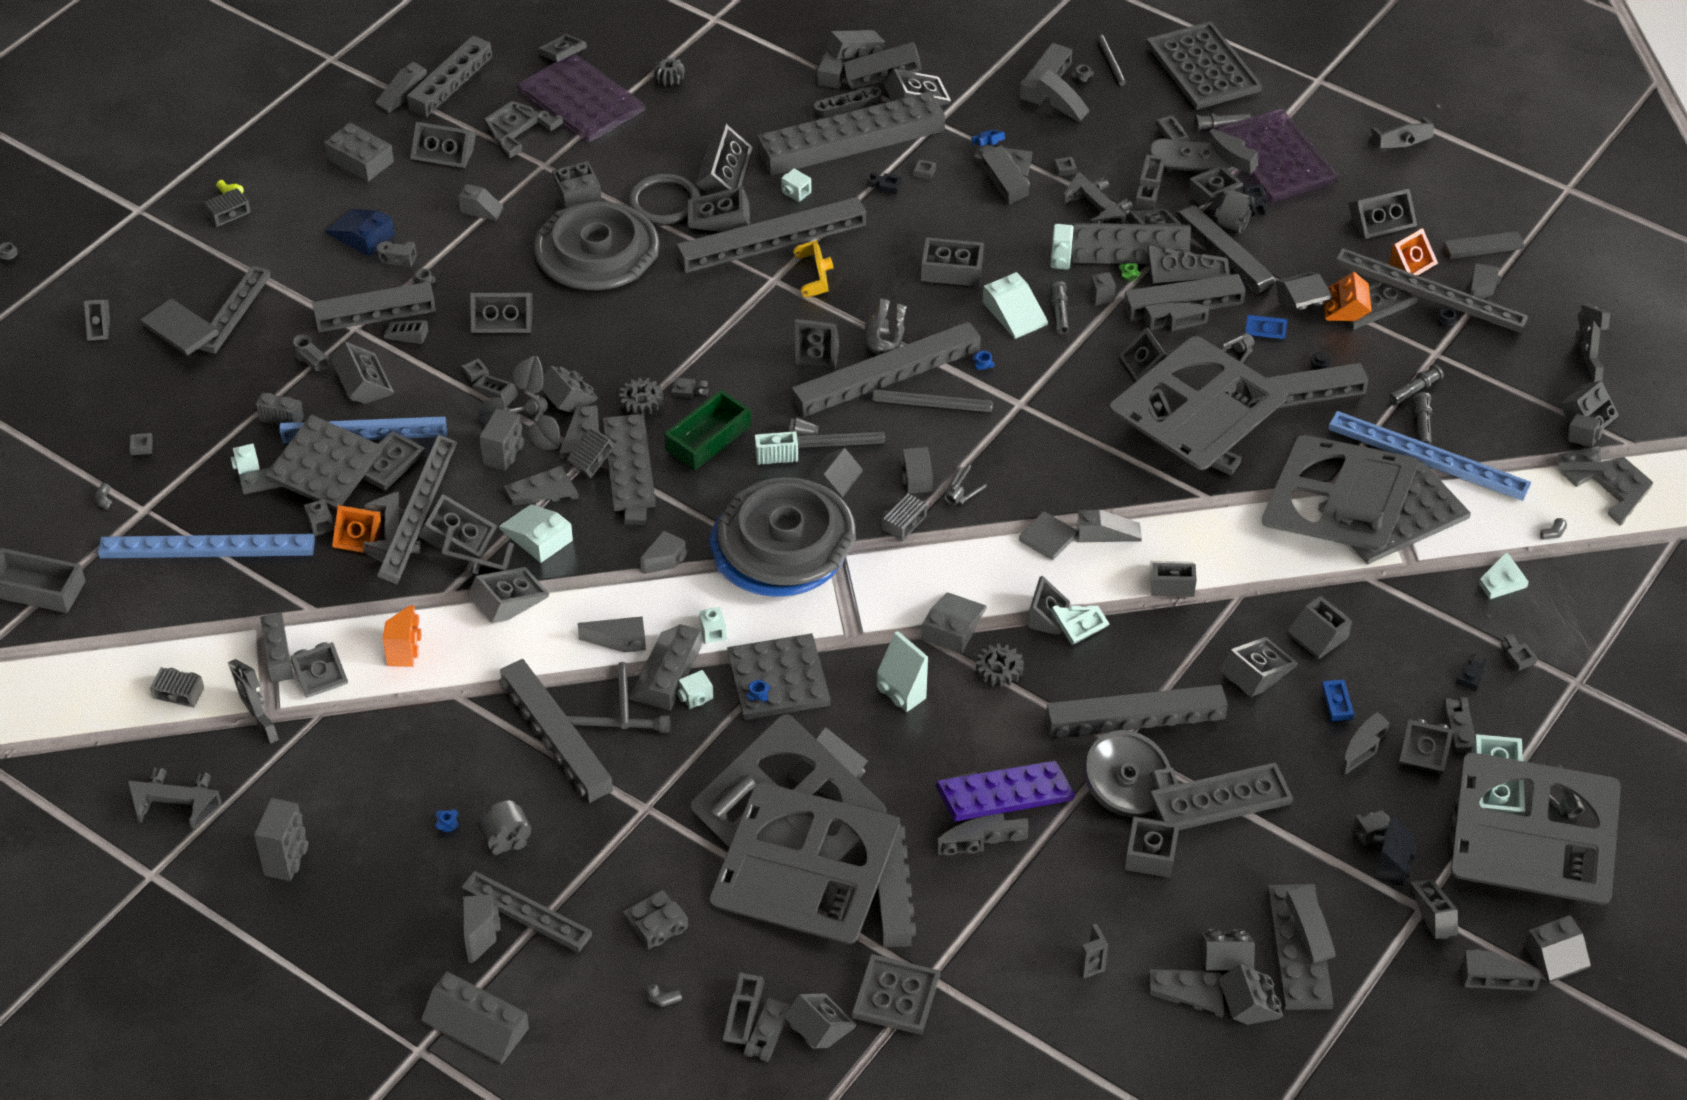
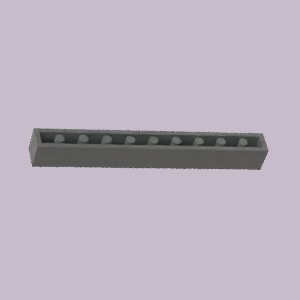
(771, 234)
(885, 369)

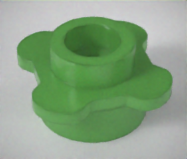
(1129, 271)

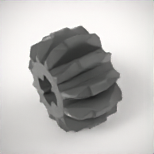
(669, 71)

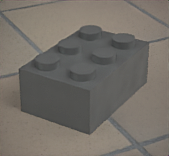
(359, 152)
(952, 261)
(281, 839)

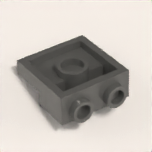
(318, 669)
(1426, 745)
(656, 919)

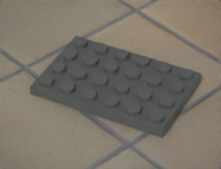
(1204, 65)
(1426, 511)

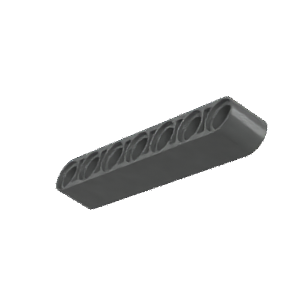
(1220, 244)

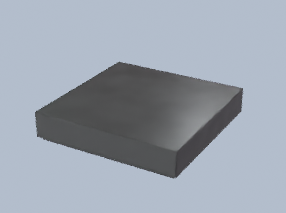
(562, 48)
(1048, 535)

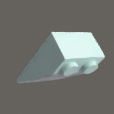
(1014, 305)
(538, 531)
(903, 673)

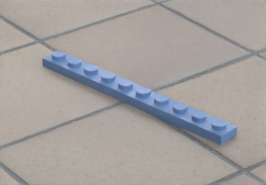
(1430, 455)
(207, 546)

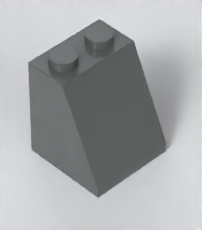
(841, 751)

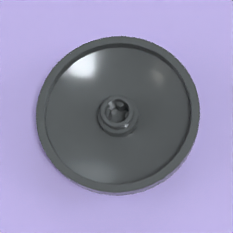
(1120, 770)

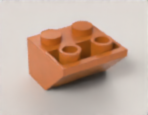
(1349, 299)
(401, 638)

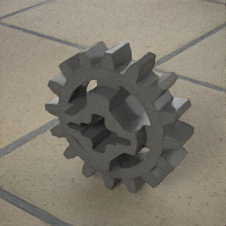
(641, 396)
(997, 665)

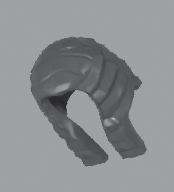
(876, 329)

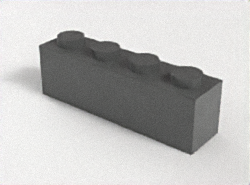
(1056, 59)
(878, 66)

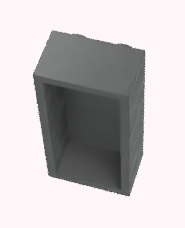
(39, 580)

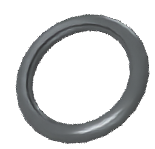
(662, 178)

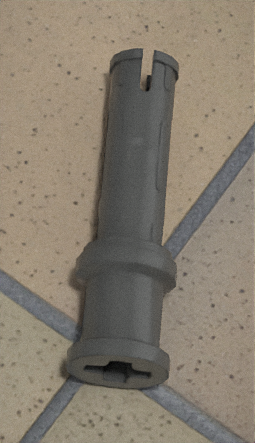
(1214, 121)
(1062, 324)
(1422, 381)
(1423, 413)

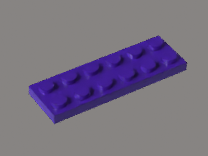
(1005, 790)

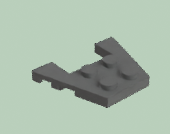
(513, 120)
(1591, 321)
(1621, 480)
(246, 684)

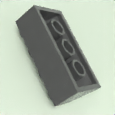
(724, 161)
(666, 665)
(475, 1018)

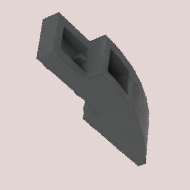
(972, 835)

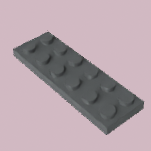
(1125, 241)
(629, 462)
(1222, 797)
(1302, 981)

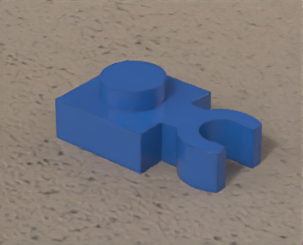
(990, 137)

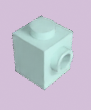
(796, 185)
(245, 459)
(712, 625)
(695, 689)

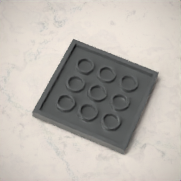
(324, 462)
(789, 668)

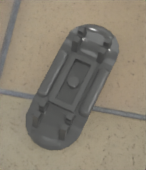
(1188, 155)

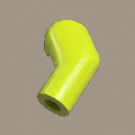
(223, 187)

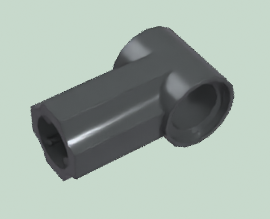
(307, 352)

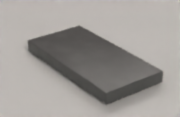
(1384, 301)
(179, 326)

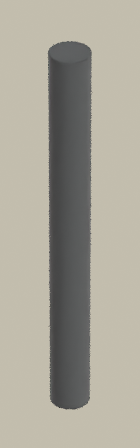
(1112, 62)
(623, 695)

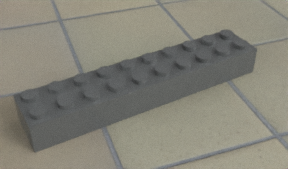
(850, 133)

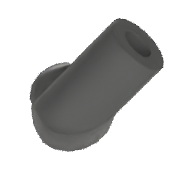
(100, 496)
(1555, 531)
(660, 998)

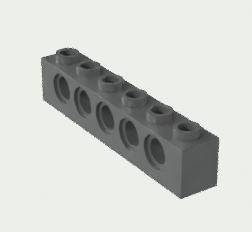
(449, 76)

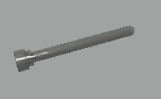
(659, 724)

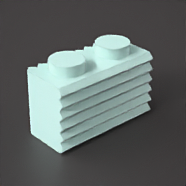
(1061, 246)
(776, 448)

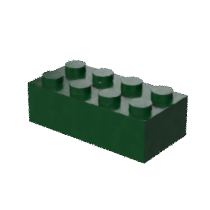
(707, 429)

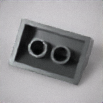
(442, 144)
(1383, 213)
(501, 312)
(361, 374)

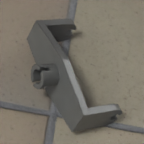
(1404, 135)
(474, 562)

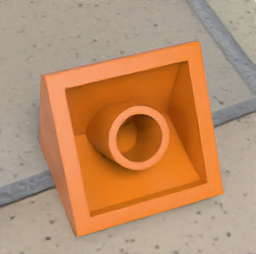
(1413, 253)
(355, 527)

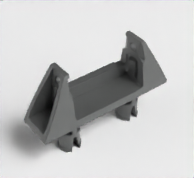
(1083, 188)
(392, 513)
(204, 800)

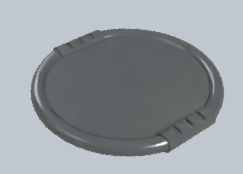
(596, 245)
(786, 531)

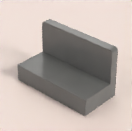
(1093, 953)

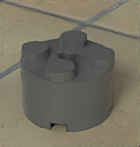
(1235, 211)
(505, 827)

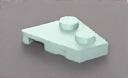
(1503, 578)
(1079, 621)

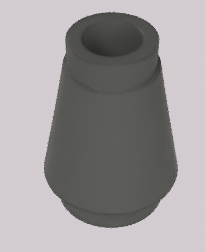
(802, 427)

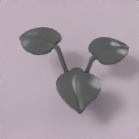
(528, 376)

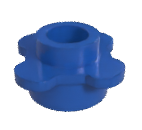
(983, 360)
(758, 690)
(446, 825)

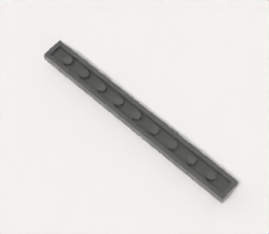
(1431, 290)
(417, 509)

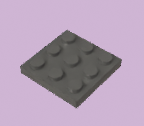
(896, 994)

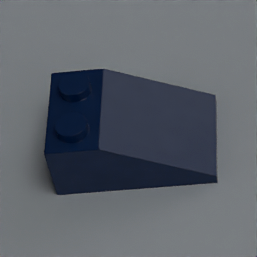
(362, 229)

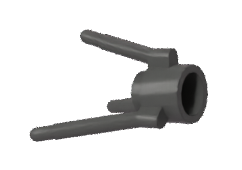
(1241, 344)
(954, 492)
(1571, 804)

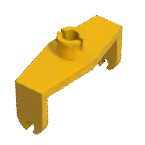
(821, 285)

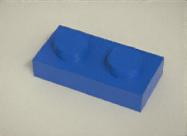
(1266, 327)
(1337, 700)

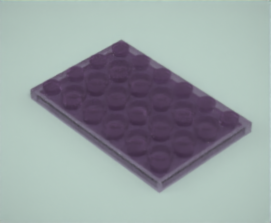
(582, 96)
(1285, 155)

